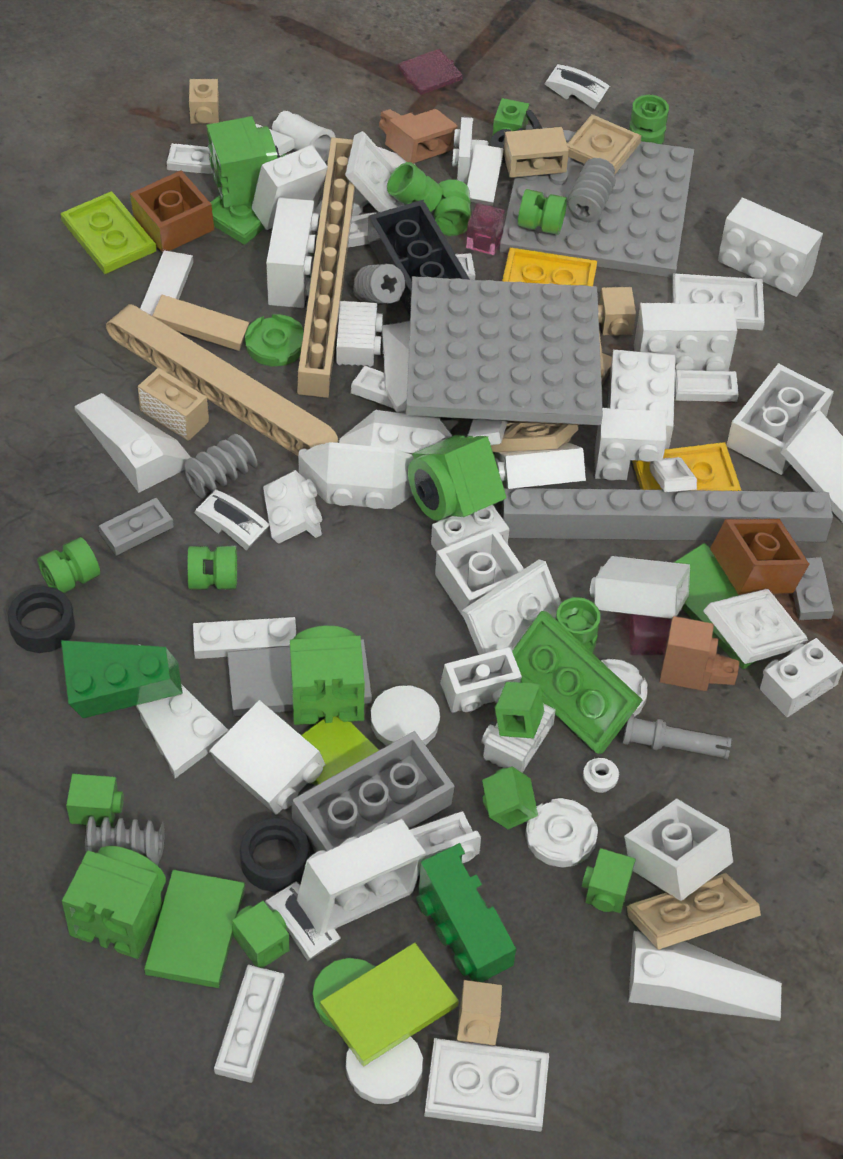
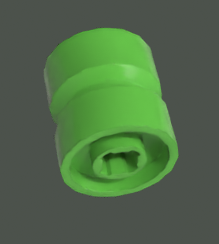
(649, 118)
(411, 185)
(454, 208)
(542, 211)
(71, 565)
(224, 567)
(581, 619)

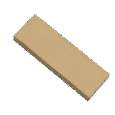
(201, 322)

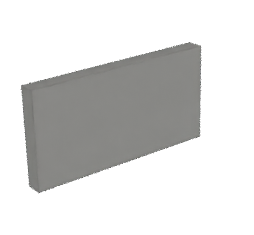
(267, 678)

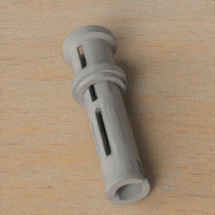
(658, 734)

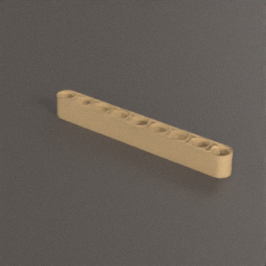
(218, 381)

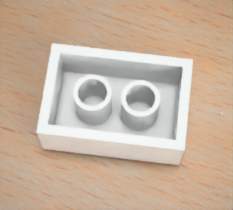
(769, 246)
(291, 252)
(696, 333)
(643, 383)
(775, 416)
(360, 876)

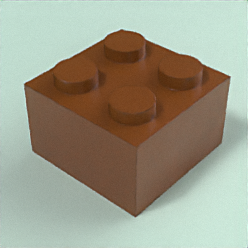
(172, 211)
(759, 556)

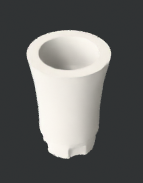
(304, 133)

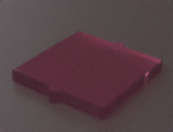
(430, 71)

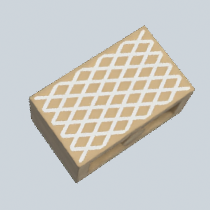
(173, 404)

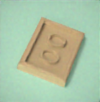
(707, 909)

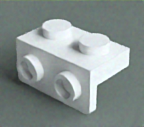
(463, 156)
(292, 507)
(446, 833)

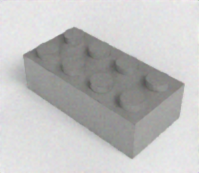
(383, 788)

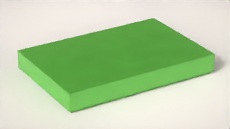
(195, 929)

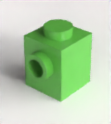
(510, 115)
(519, 710)
(93, 797)
(509, 797)
(608, 881)
(261, 934)

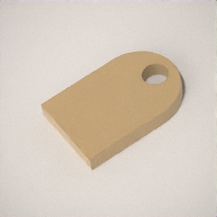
(534, 436)

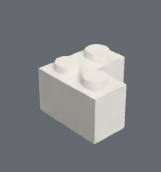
(627, 437)

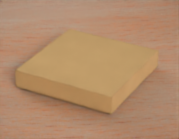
(603, 140)

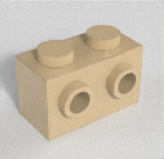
(535, 152)

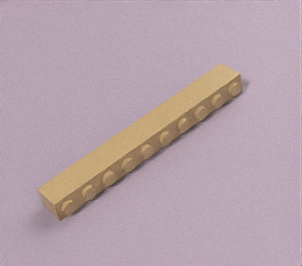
(327, 274)

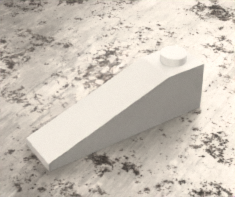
(134, 444)

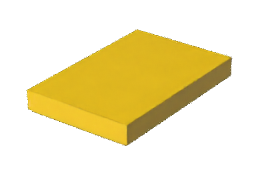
(548, 268)
(707, 462)

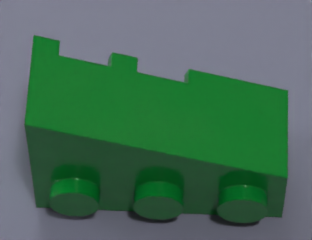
(117, 676)
(463, 917)

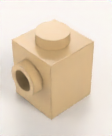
(204, 101)
(617, 311)
(479, 1012)

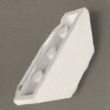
(397, 431)
(357, 474)

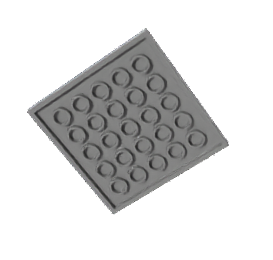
(638, 224)
(504, 351)

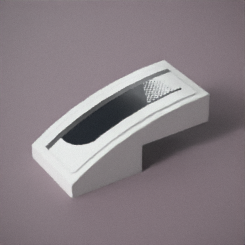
(584, 86)
(232, 517)
(299, 924)

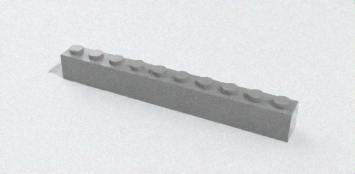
(658, 513)

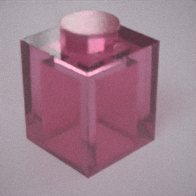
(485, 228)
(648, 634)

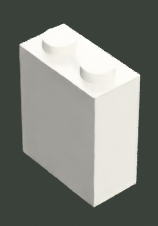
(292, 177)
(541, 466)
(641, 587)
(268, 757)

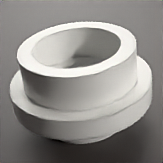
(597, 782)

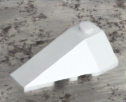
(396, 356)
(699, 981)

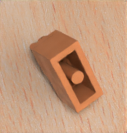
(418, 135)
(692, 657)

